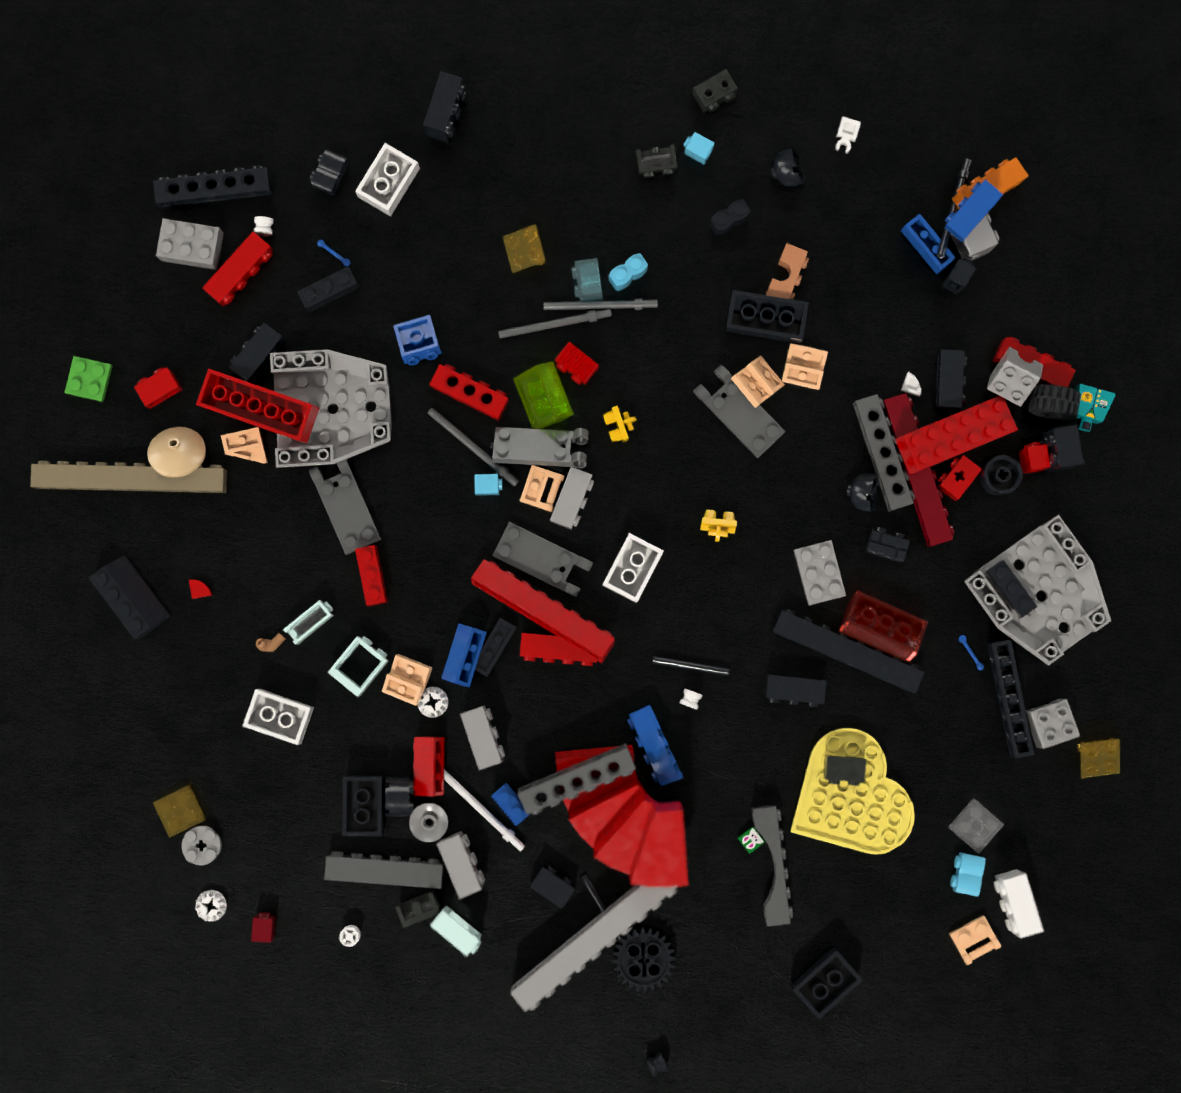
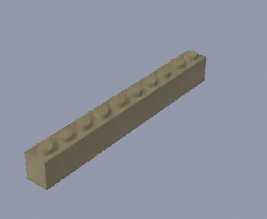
(124, 478)

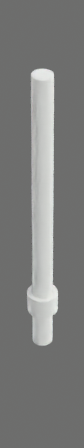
(507, 834)

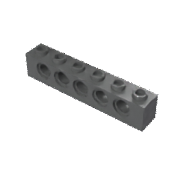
(880, 463)
(564, 777)

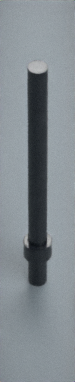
(962, 178)

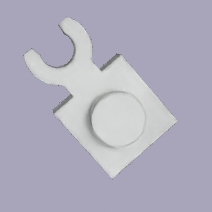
(848, 132)

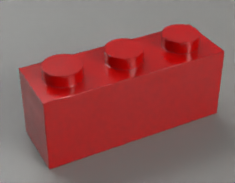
(371, 575)
(428, 766)

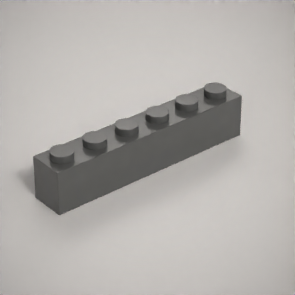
(384, 870)

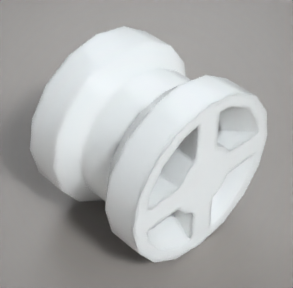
(263, 226)
(690, 699)
(347, 938)

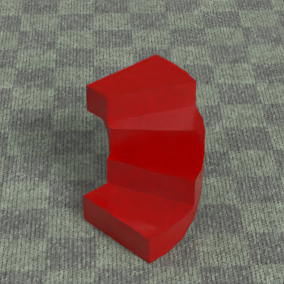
(627, 825)

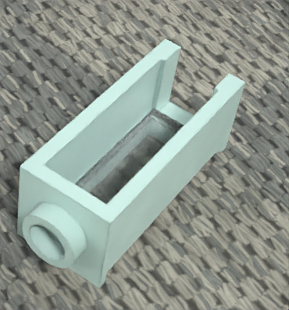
(309, 621)

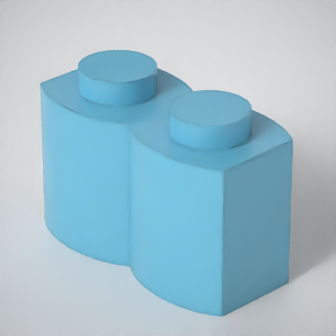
(632, 269)
(968, 874)

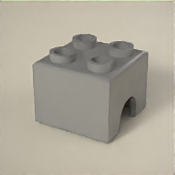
(979, 241)
(1014, 377)
(1051, 723)

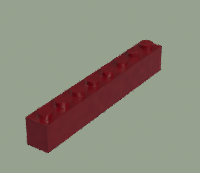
(926, 494)

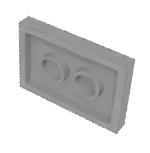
(819, 572)

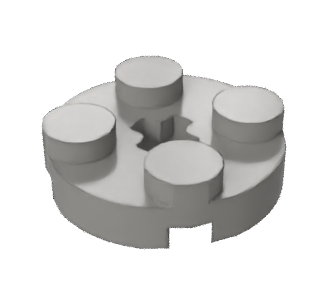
(209, 837)

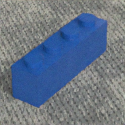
(655, 745)

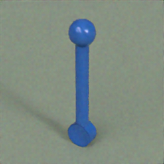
(346, 262)
(962, 639)

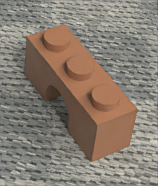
(793, 260)

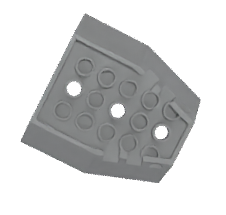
(330, 379)
(1066, 575)

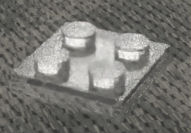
(976, 826)

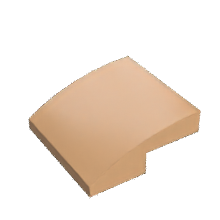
(804, 366)
(757, 381)
(407, 679)

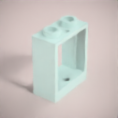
(344, 679)
(457, 931)

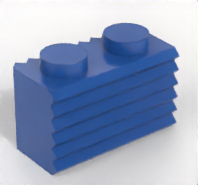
(510, 803)

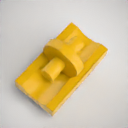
(614, 416)
(718, 527)

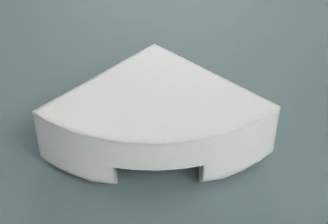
(911, 385)

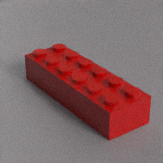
(257, 406)
(956, 434)

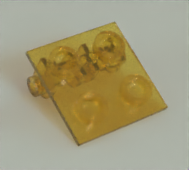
(524, 248)
(1100, 757)

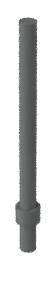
(638, 304)
(591, 316)
(502, 471)

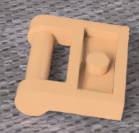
(535, 487)
(971, 934)

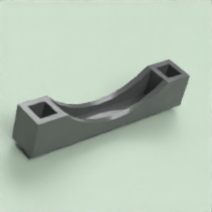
(776, 904)

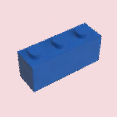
(972, 210)
(927, 243)
(463, 655)

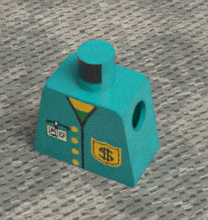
(1093, 405)

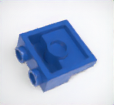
(417, 340)

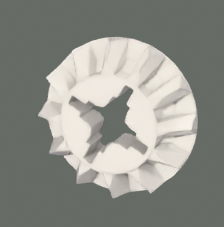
(441, 706)
(218, 901)

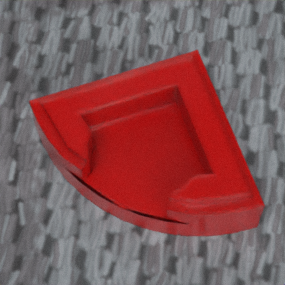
(199, 589)

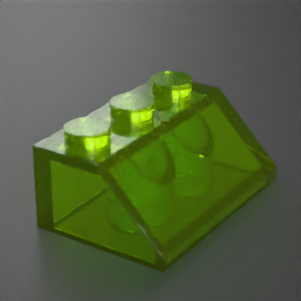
(543, 395)

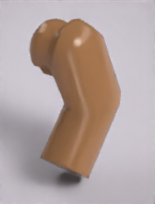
(270, 645)

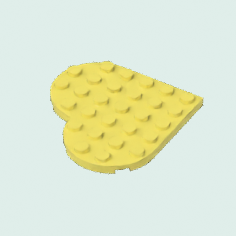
(860, 817)

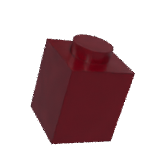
(263, 927)

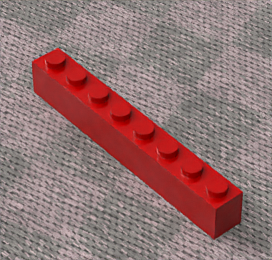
(542, 610)

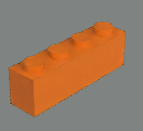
(1003, 179)

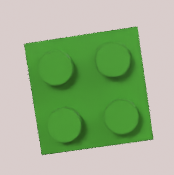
(88, 379)

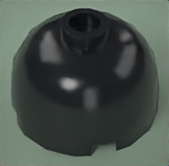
(787, 168)
(864, 491)

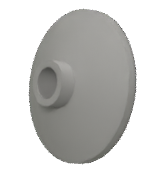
(426, 832)

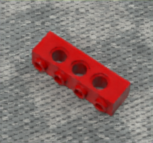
(493, 409)

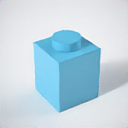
(698, 147)
(488, 484)

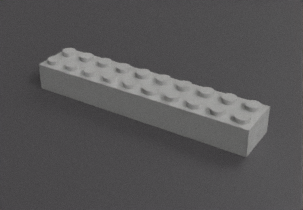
(587, 944)

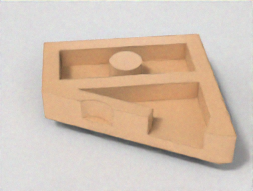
(245, 444)

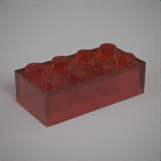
(883, 626)

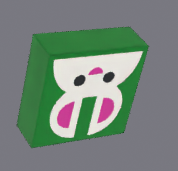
(751, 839)

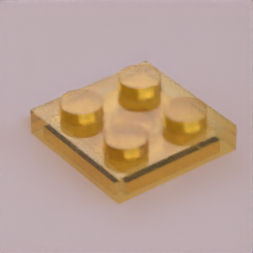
(179, 811)

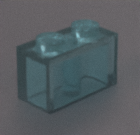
(587, 280)

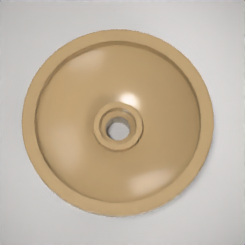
(177, 459)

